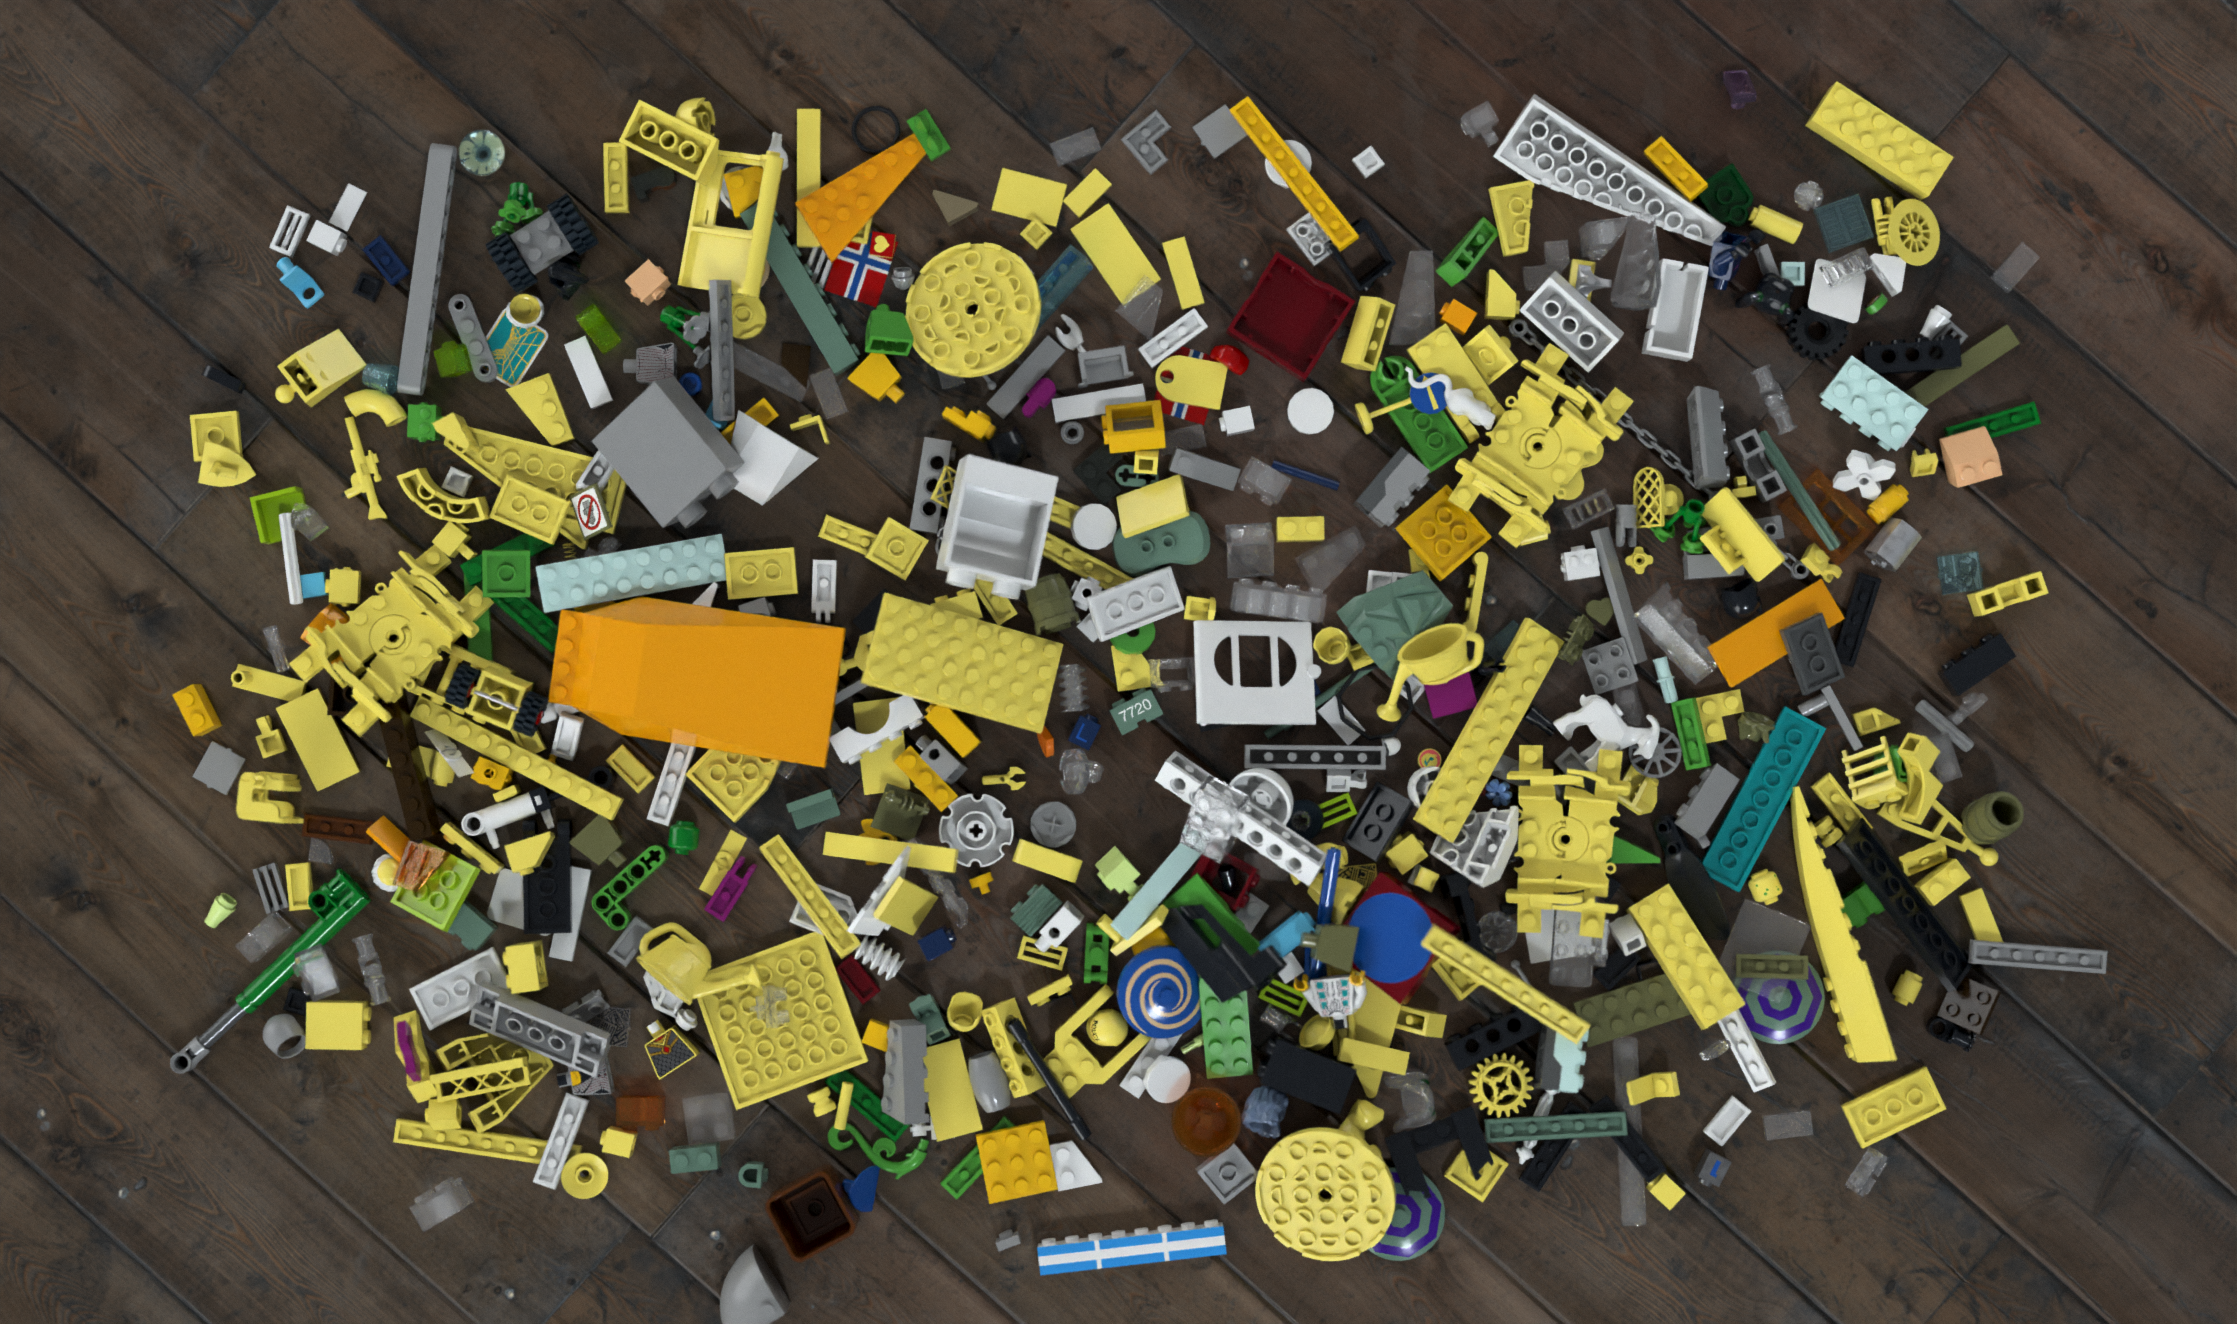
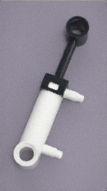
(522, 806)

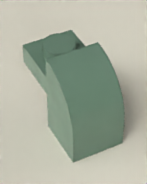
(928, 1012)

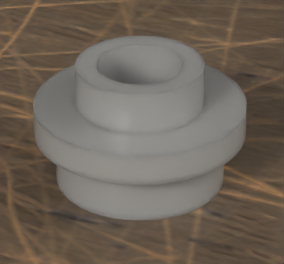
(1072, 425)

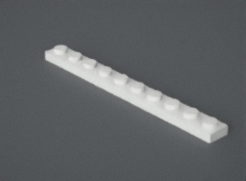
(1155, 1047)

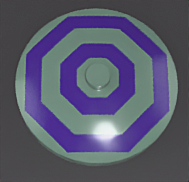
(1789, 1019)
(1414, 1225)

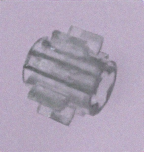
(1808, 195)

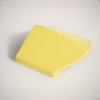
(1643, 792)

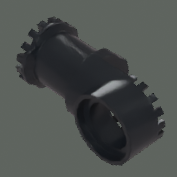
(1952, 1034)

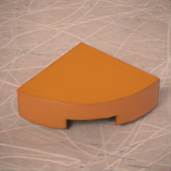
(1046, 742)

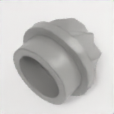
(902, 277)

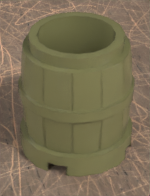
(1051, 604)
(1992, 817)

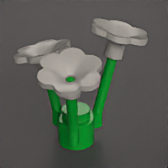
(693, 329)

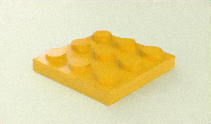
(1442, 533)
(1016, 1161)

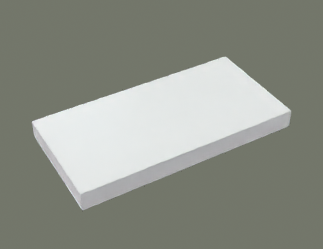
(1134, 603)
(457, 988)

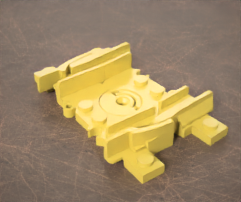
(1531, 473)
(397, 612)
(1583, 858)

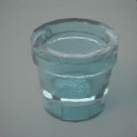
(381, 377)

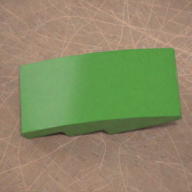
(1199, 892)

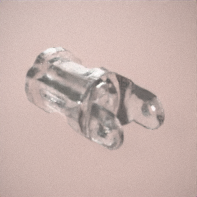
(1277, 1020)

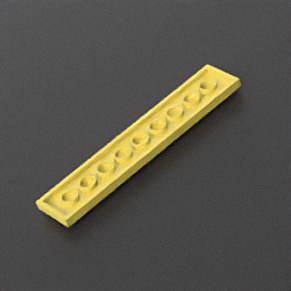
(1488, 730)

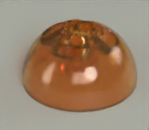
(1213, 1132)

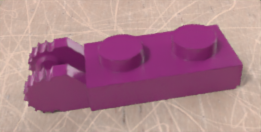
(729, 891)

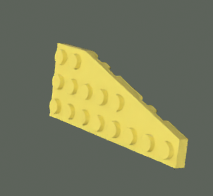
(733, 779)

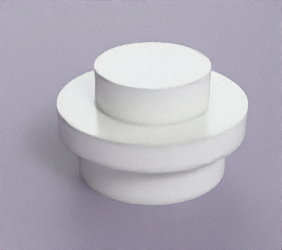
(686, 1019)

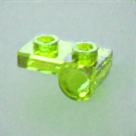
(598, 328)

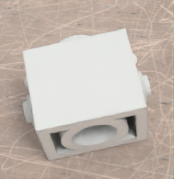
(1580, 563)

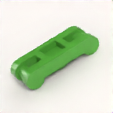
(1096, 954)

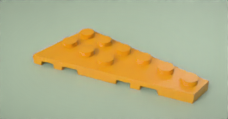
(850, 201)

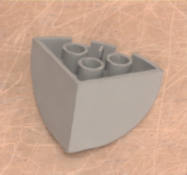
(751, 1292)

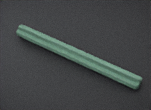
(1799, 492)

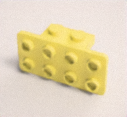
(1738, 538)

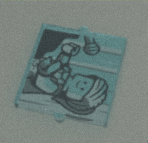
(1960, 573)

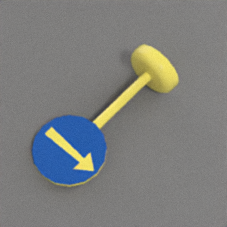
(1426, 400)

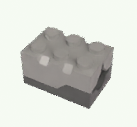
(1392, 488)

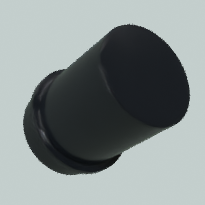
(1228, 878)

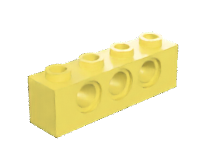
(1019, 1069)

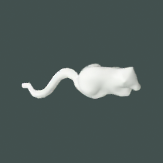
(1459, 401)

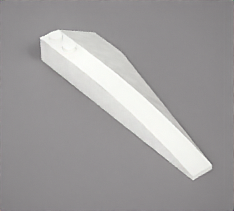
(1573, 160)

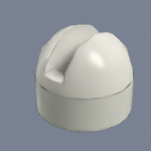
(1392, 745)

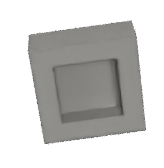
(1007, 1240)

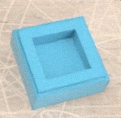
(313, 585)

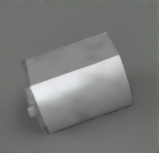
(1892, 544)

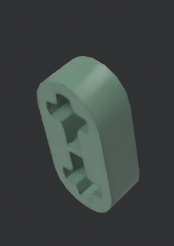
(1133, 482)

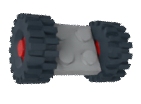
(541, 243)

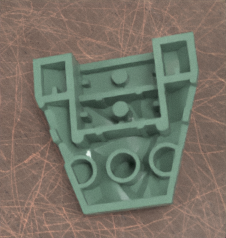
(1393, 616)

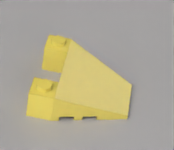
(489, 1049)

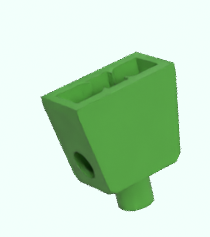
(887, 332)

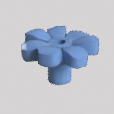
(1498, 792)

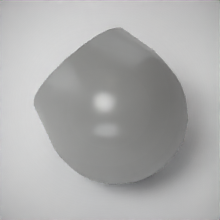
(280, 1029)

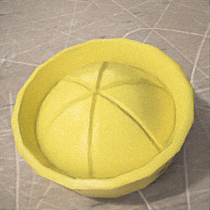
(1316, 1033)

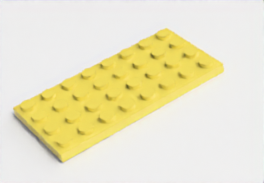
(962, 663)

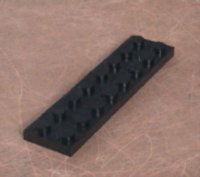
(1905, 904)

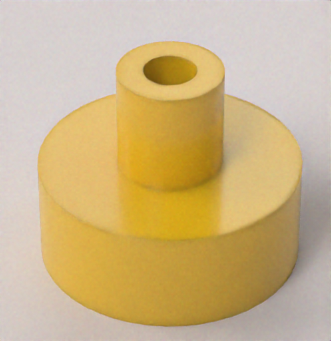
(982, 882)

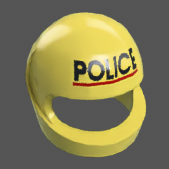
(1107, 1027)

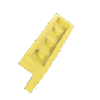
(474, 1072)

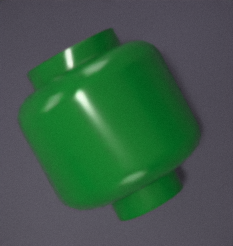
(683, 837)

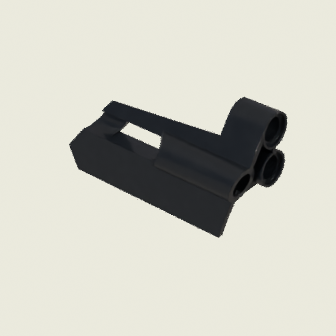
(1228, 966)

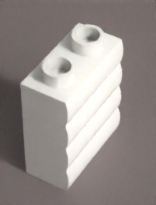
(996, 526)

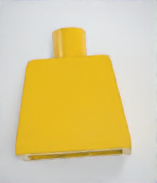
(877, 378)

